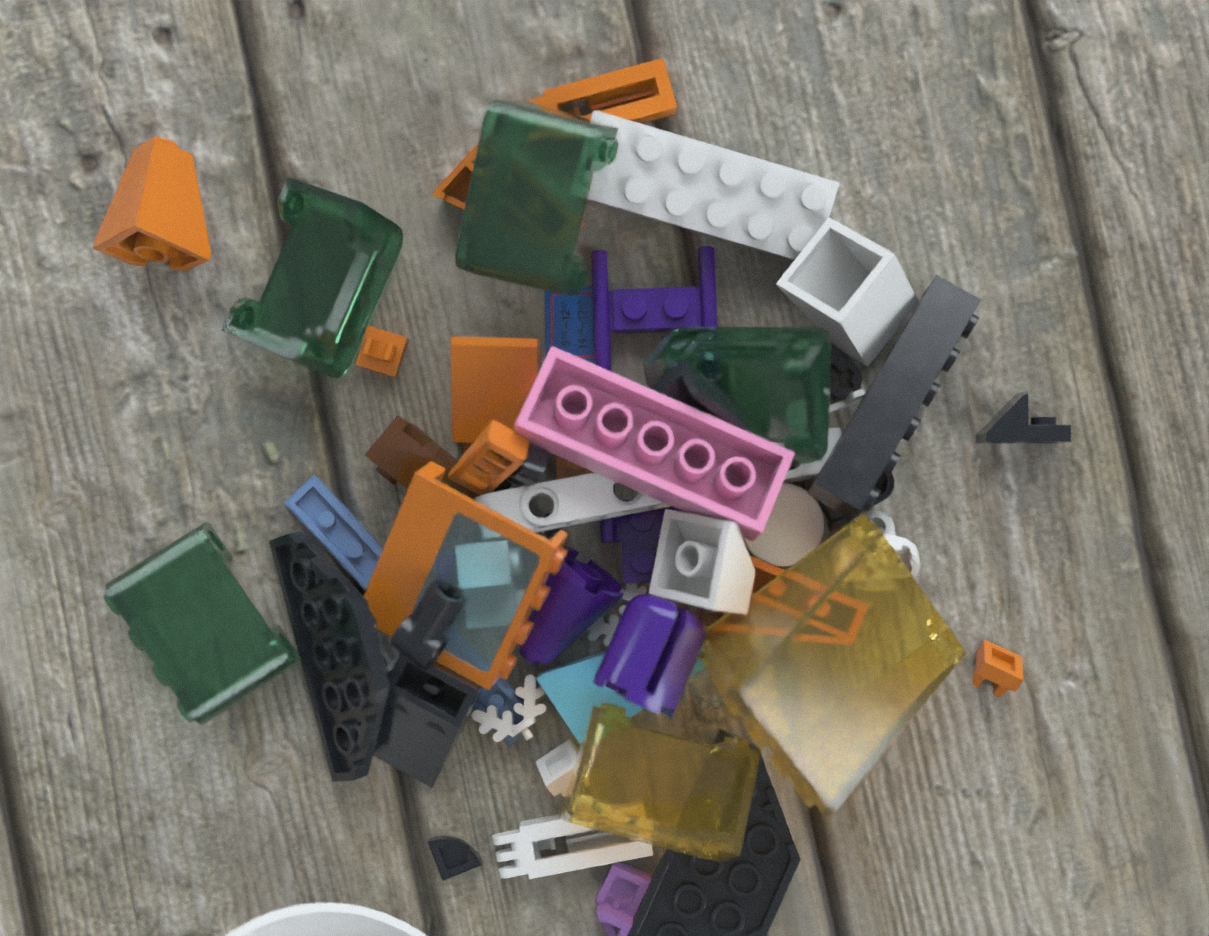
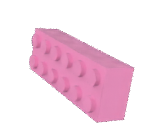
(653, 443)

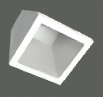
(850, 290)

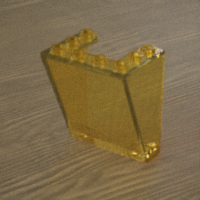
(832, 661)

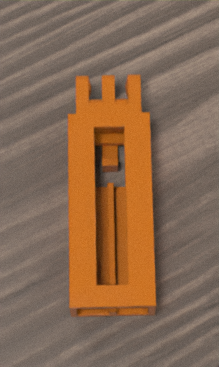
(631, 93)

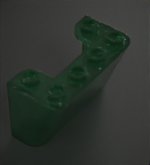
(199, 625)

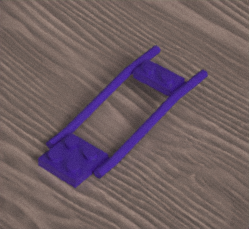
(645, 312)

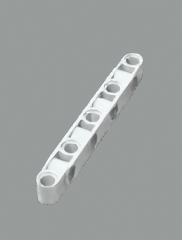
(592, 497)

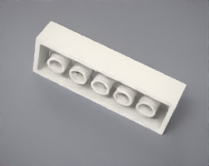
(712, 189)

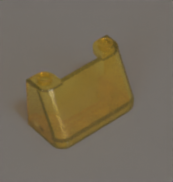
(661, 787)

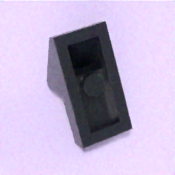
(1013, 426)

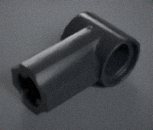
(424, 631)

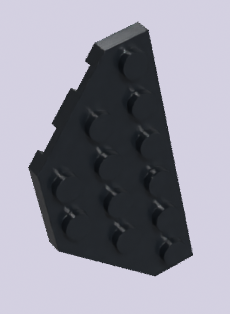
(336, 653)
(730, 896)

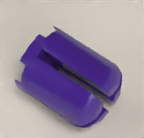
(652, 653)

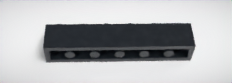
(894, 398)

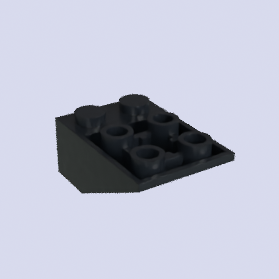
(423, 718)

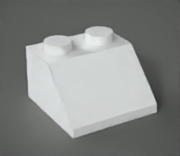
(702, 563)

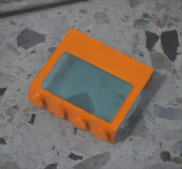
(480, 551)

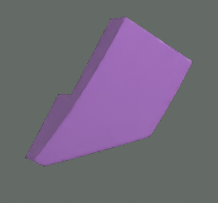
(620, 897)

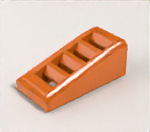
(500, 440)

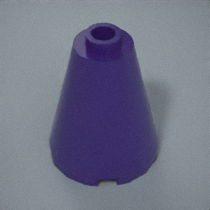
(575, 602)

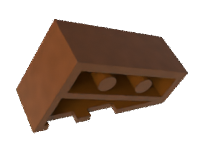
(405, 450)

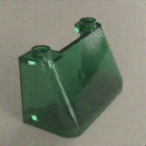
(531, 195)
(322, 280)
(770, 372)

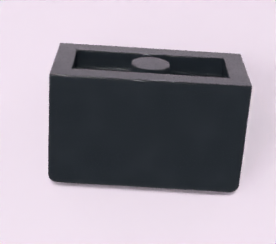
(697, 391)

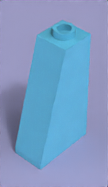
(574, 694)

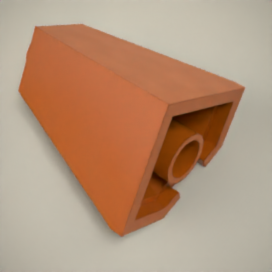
(156, 210)

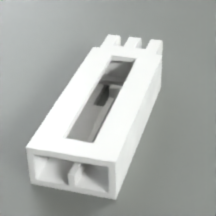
(585, 847)

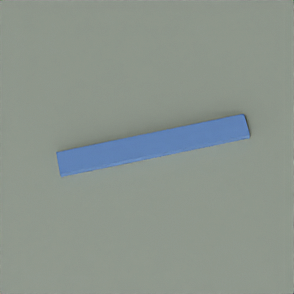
(359, 554)

